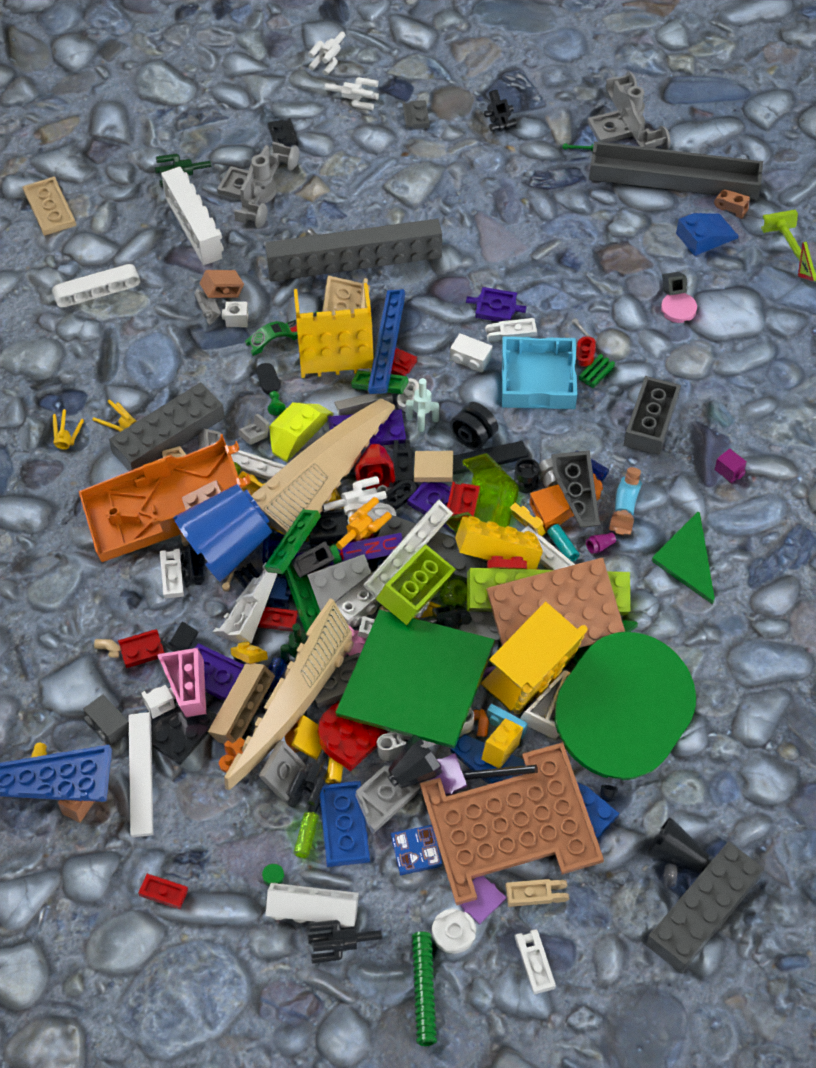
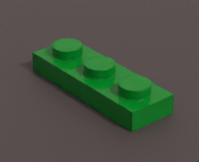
(396, 384)

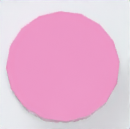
(679, 307)

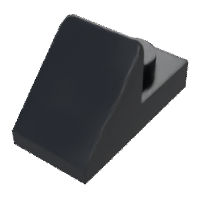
(312, 560)

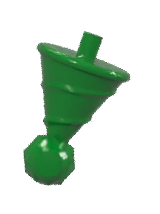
(276, 407)

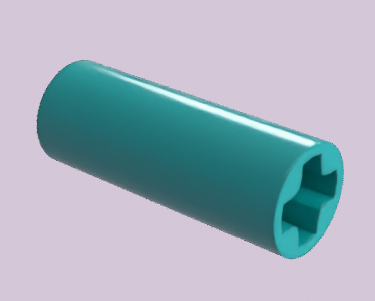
(563, 542)

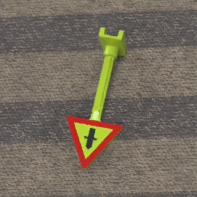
(783, 222)

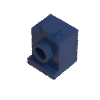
(280, 594)

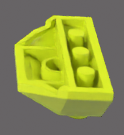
(296, 427)

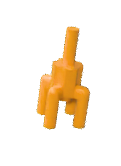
(362, 525)

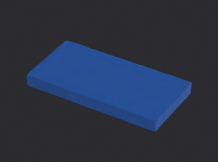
(343, 825)

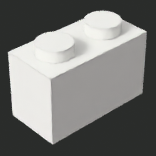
(471, 352)

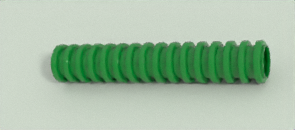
(424, 991)

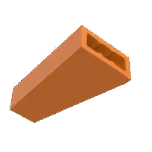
(552, 505)

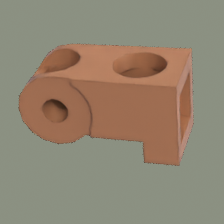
(733, 202)

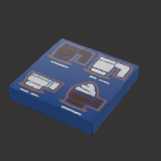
(416, 850)

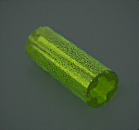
(306, 835)

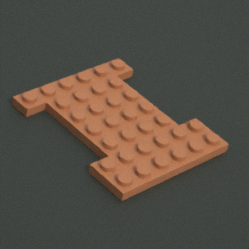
(512, 823)

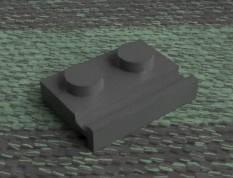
(416, 114)

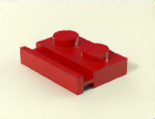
(402, 362)
(463, 498)
(141, 648)

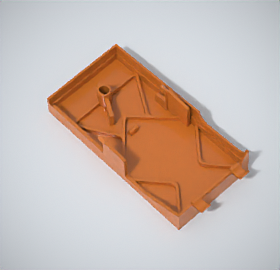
(141, 503)

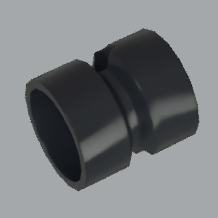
(526, 475)

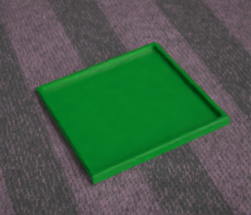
(416, 679)

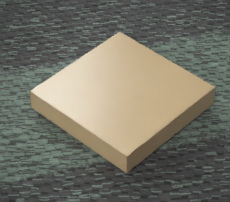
(433, 466)

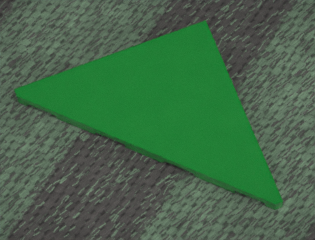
(687, 558)

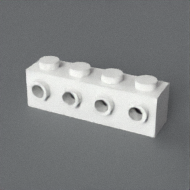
(357, 604)
(311, 904)

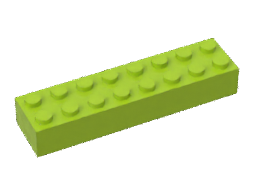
(482, 578)

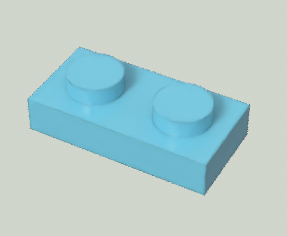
(497, 715)

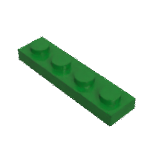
(292, 541)
(303, 597)

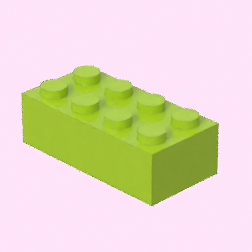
(415, 584)

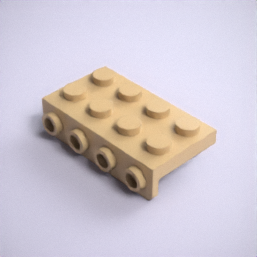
(343, 294)

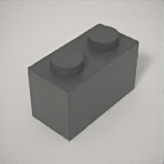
(106, 720)

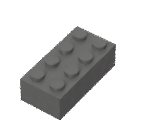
(652, 415)

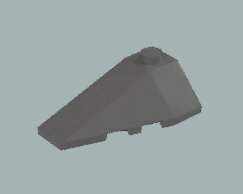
(576, 481)

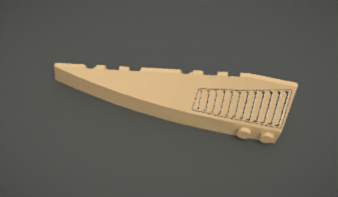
(319, 468)
(315, 662)

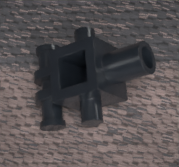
(499, 112)
(449, 616)

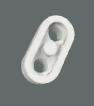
(407, 394)

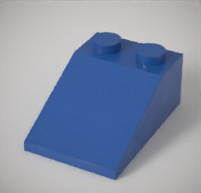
(704, 232)

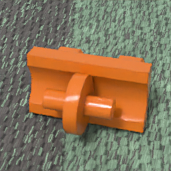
(231, 751)

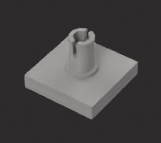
(281, 769)

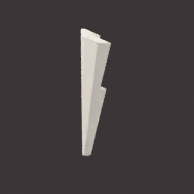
(245, 616)

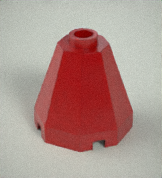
(374, 463)

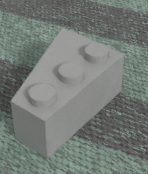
(338, 579)

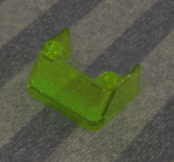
(496, 492)

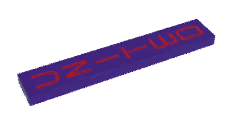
(371, 548)

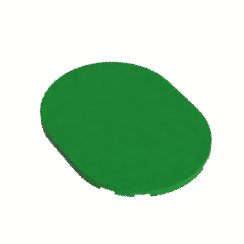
(625, 705)

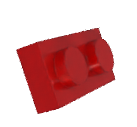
(278, 619)
(163, 891)

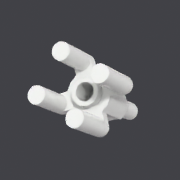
(326, 53)
(355, 92)
(357, 495)

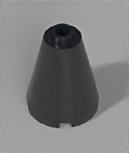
(678, 848)

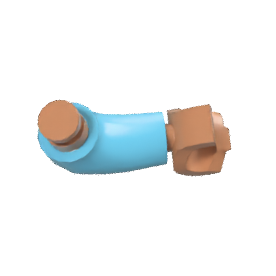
(625, 502)

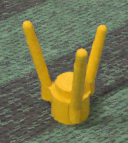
(125, 420)
(63, 439)

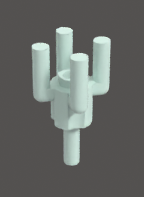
(422, 405)

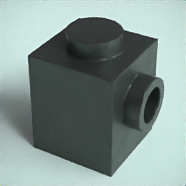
(674, 283)

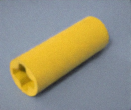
(334, 772)

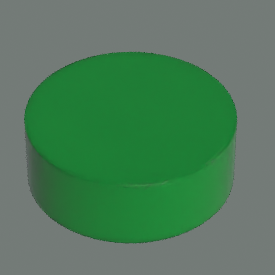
(334, 550)
(273, 874)

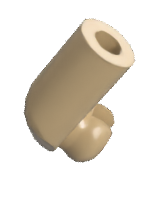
(109, 645)

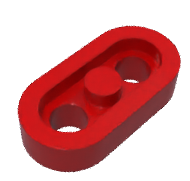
(585, 351)
(500, 563)

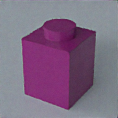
(730, 465)

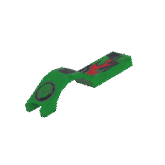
(271, 331)

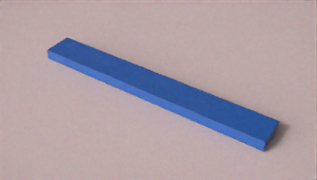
(386, 342)

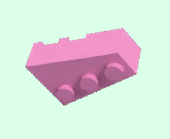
(186, 679)

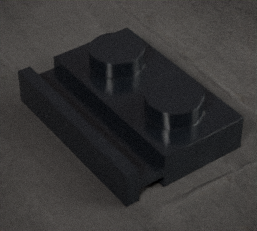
(283, 132)

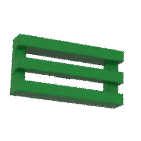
(590, 369)

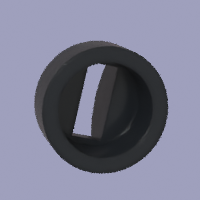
(608, 792)

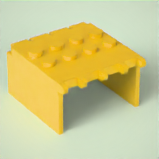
(335, 340)
(533, 658)

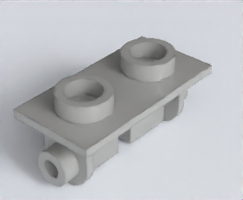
(208, 305)

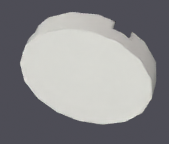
(453, 931)

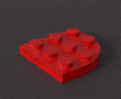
(345, 739)

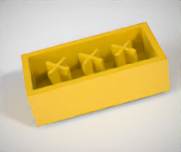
(490, 540)

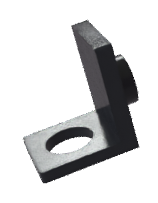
(182, 638)

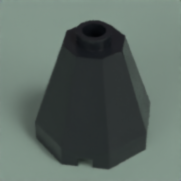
(413, 765)

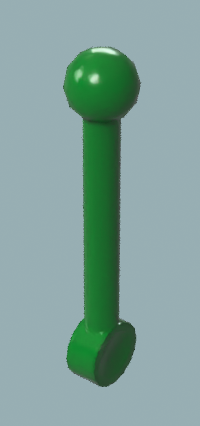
(565, 146)

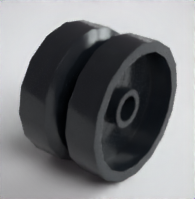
(474, 425)

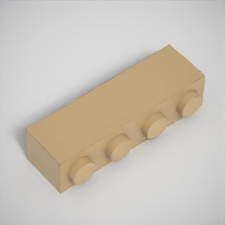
(241, 703)

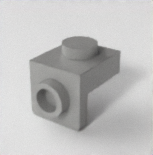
(256, 431)

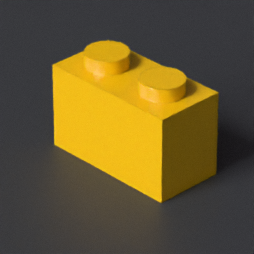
(502, 743)

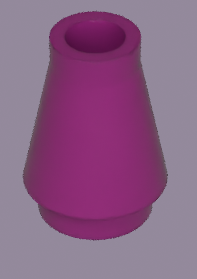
(598, 543)

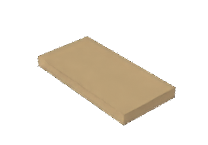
(49, 206)

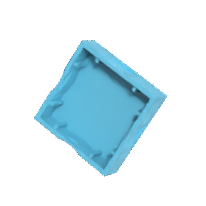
(539, 373)

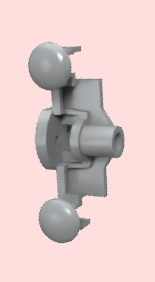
(628, 118)
(258, 182)

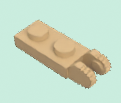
(535, 892)

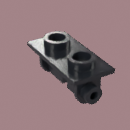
(191, 573)

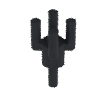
(311, 781)
(337, 940)

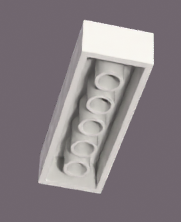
(192, 215)

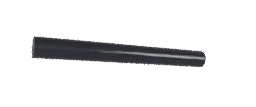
(499, 772)

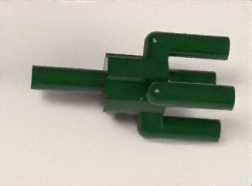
(186, 165)
(295, 639)

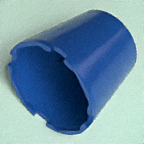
(224, 529)

